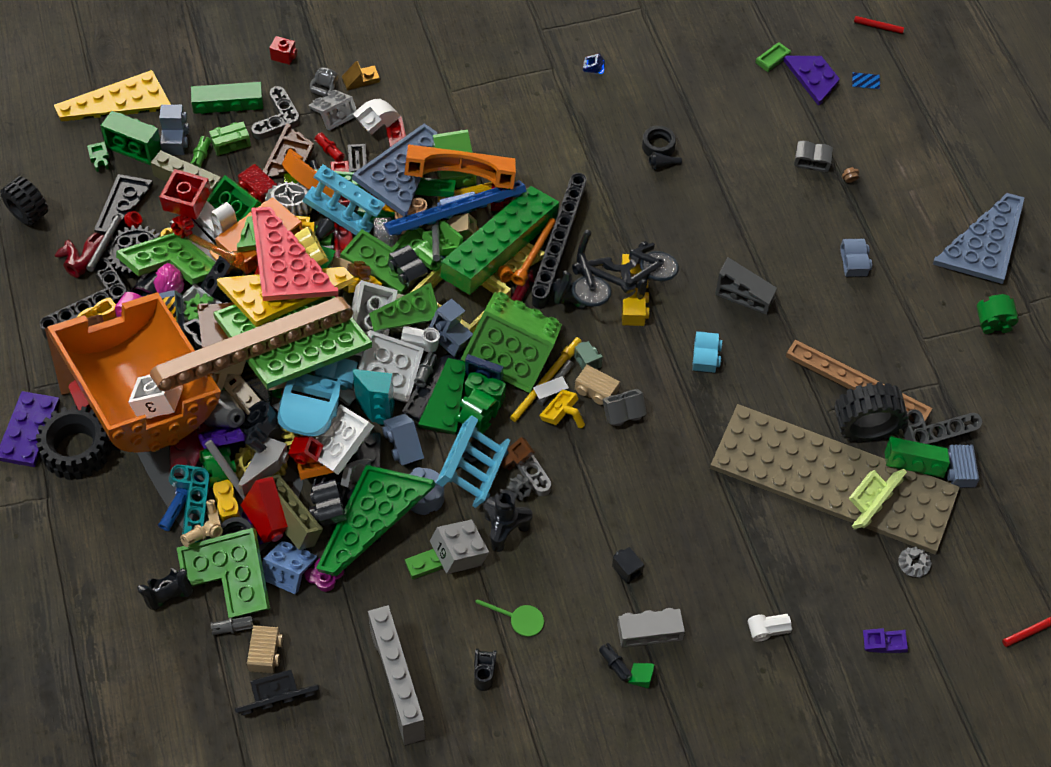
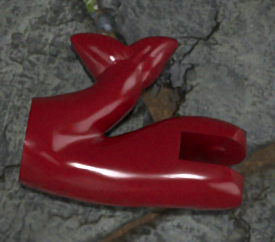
(74, 264)

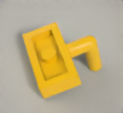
(560, 406)

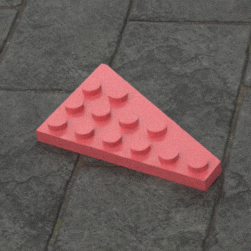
(283, 262)

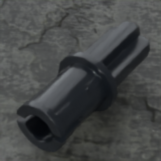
(615, 662)

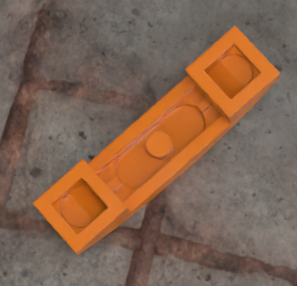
(302, 172)

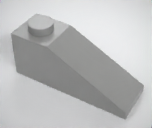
(264, 464)

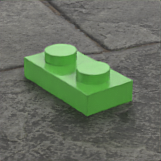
(423, 564)

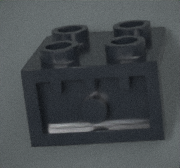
(370, 449)

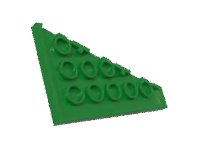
(372, 509)

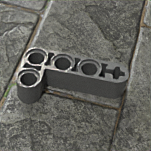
(942, 428)

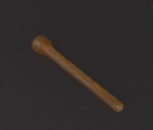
(234, 258)

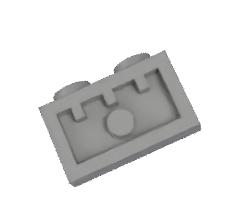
(334, 108)

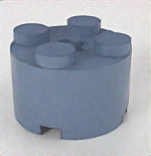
(434, 499)

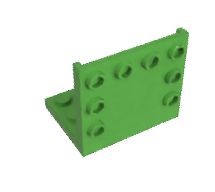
(514, 339)

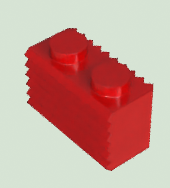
(256, 182)

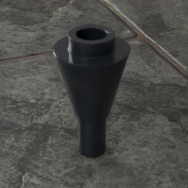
(659, 160)
(324, 229)

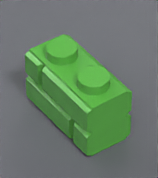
(230, 138)

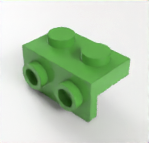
(449, 238)

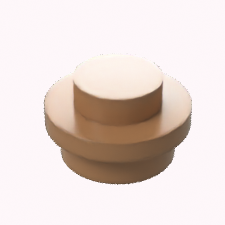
(850, 175)

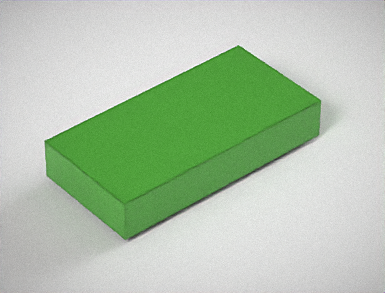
(773, 57)

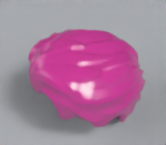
(168, 279)

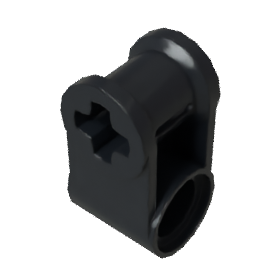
(484, 666)

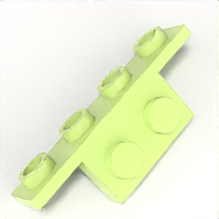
(871, 495)

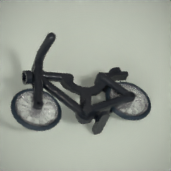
(595, 291)

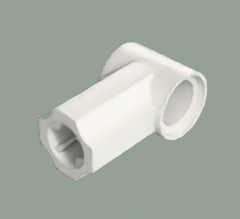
(420, 337)
(764, 627)

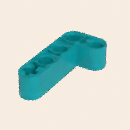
(193, 487)

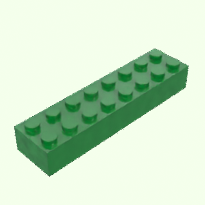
(499, 240)

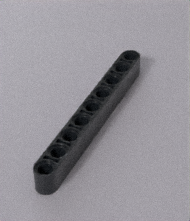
(559, 240)

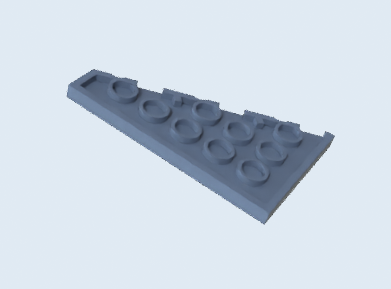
(385, 173)

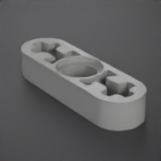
(541, 475)

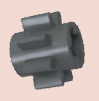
(520, 486)

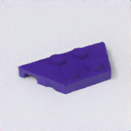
(813, 74)
(221, 436)

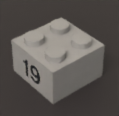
(459, 546)

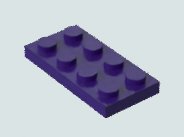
(20, 436)

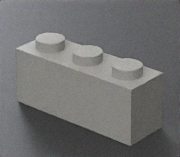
(650, 627)

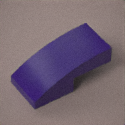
(885, 642)

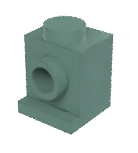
(587, 355)

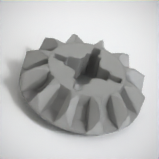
(918, 569)

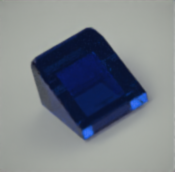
(594, 64)

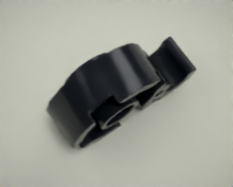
(259, 425)

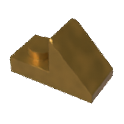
(357, 77)

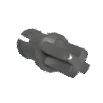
(425, 369)
(232, 625)

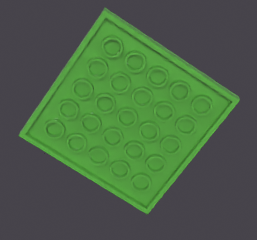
(301, 355)

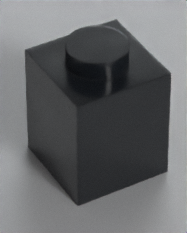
(627, 564)

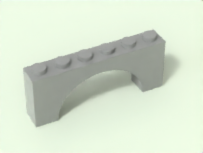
(401, 686)

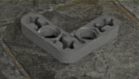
(281, 118)

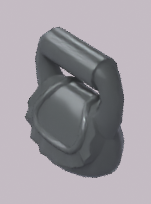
(324, 77)

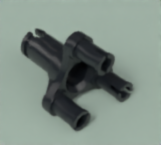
(505, 517)

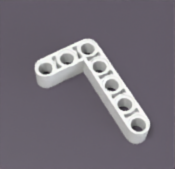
(216, 220)

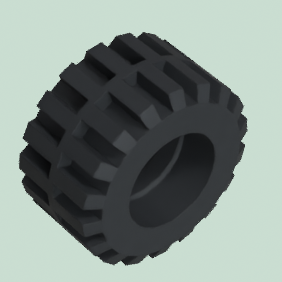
(24, 200)

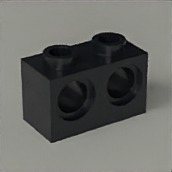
(220, 270)

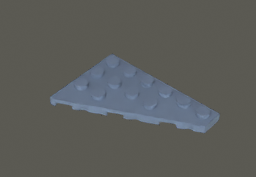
(987, 243)

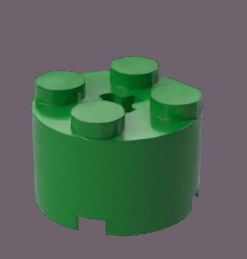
(997, 314)
(481, 407)
(215, 472)

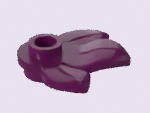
(323, 581)

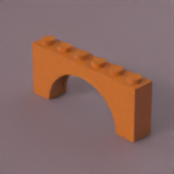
(496, 169)

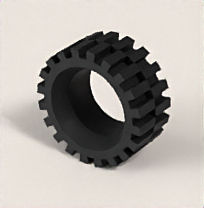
(871, 412)
(66, 424)

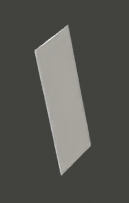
(550, 387)

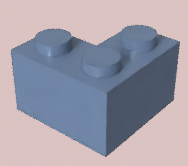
(174, 129)
(453, 334)
(404, 437)

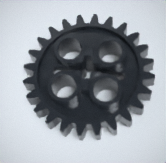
(125, 240)

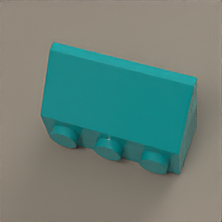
(374, 394)

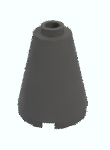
(226, 413)

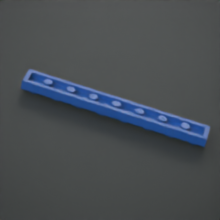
(449, 209)

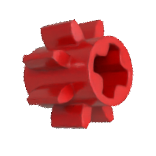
(182, 226)

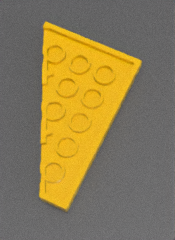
(247, 295)

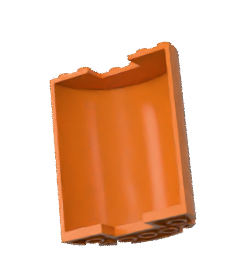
(112, 357)

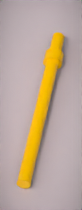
(567, 353)

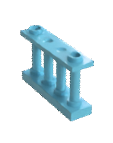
(337, 212)
(456, 460)

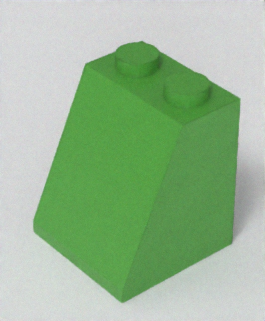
(459, 142)

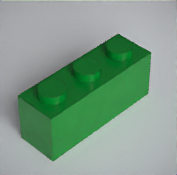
(917, 457)

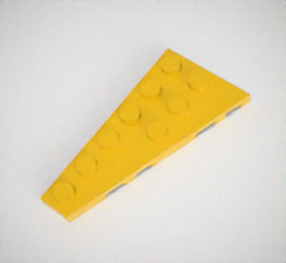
(123, 97)

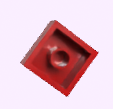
(185, 194)

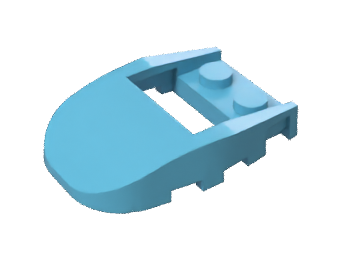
(307, 414)

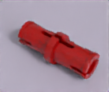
(329, 147)

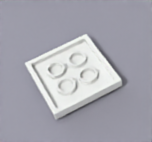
(393, 357)
(342, 439)

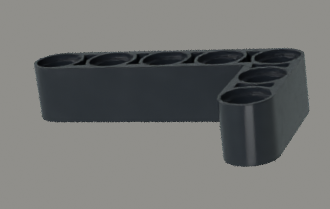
(112, 288)

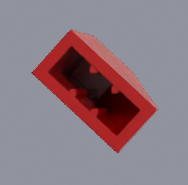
(265, 510)

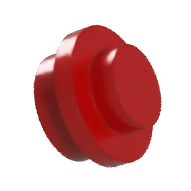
(133, 218)

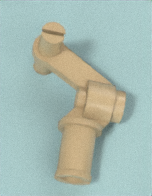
(211, 528)

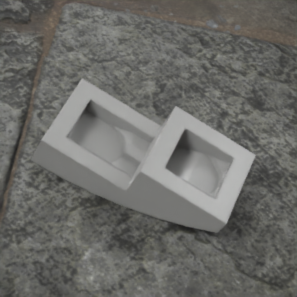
(353, 471)

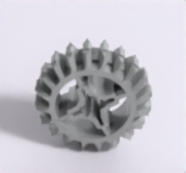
(291, 197)

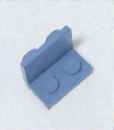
(286, 565)

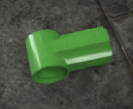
(424, 253)

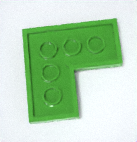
(167, 249)
(376, 255)
(235, 561)

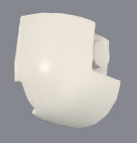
(375, 114)

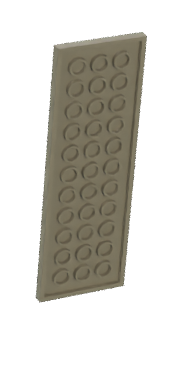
(827, 473)

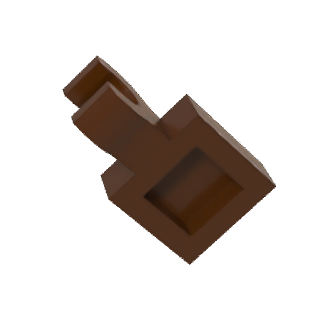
(359, 269)
(519, 453)

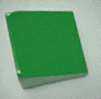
(641, 674)

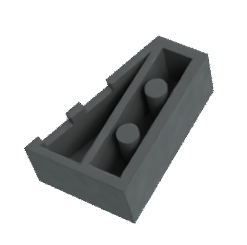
(744, 287)

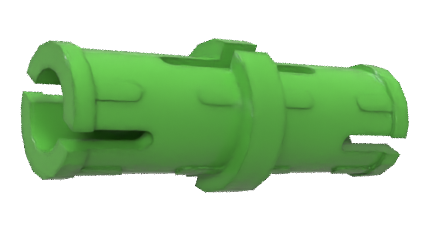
(200, 151)

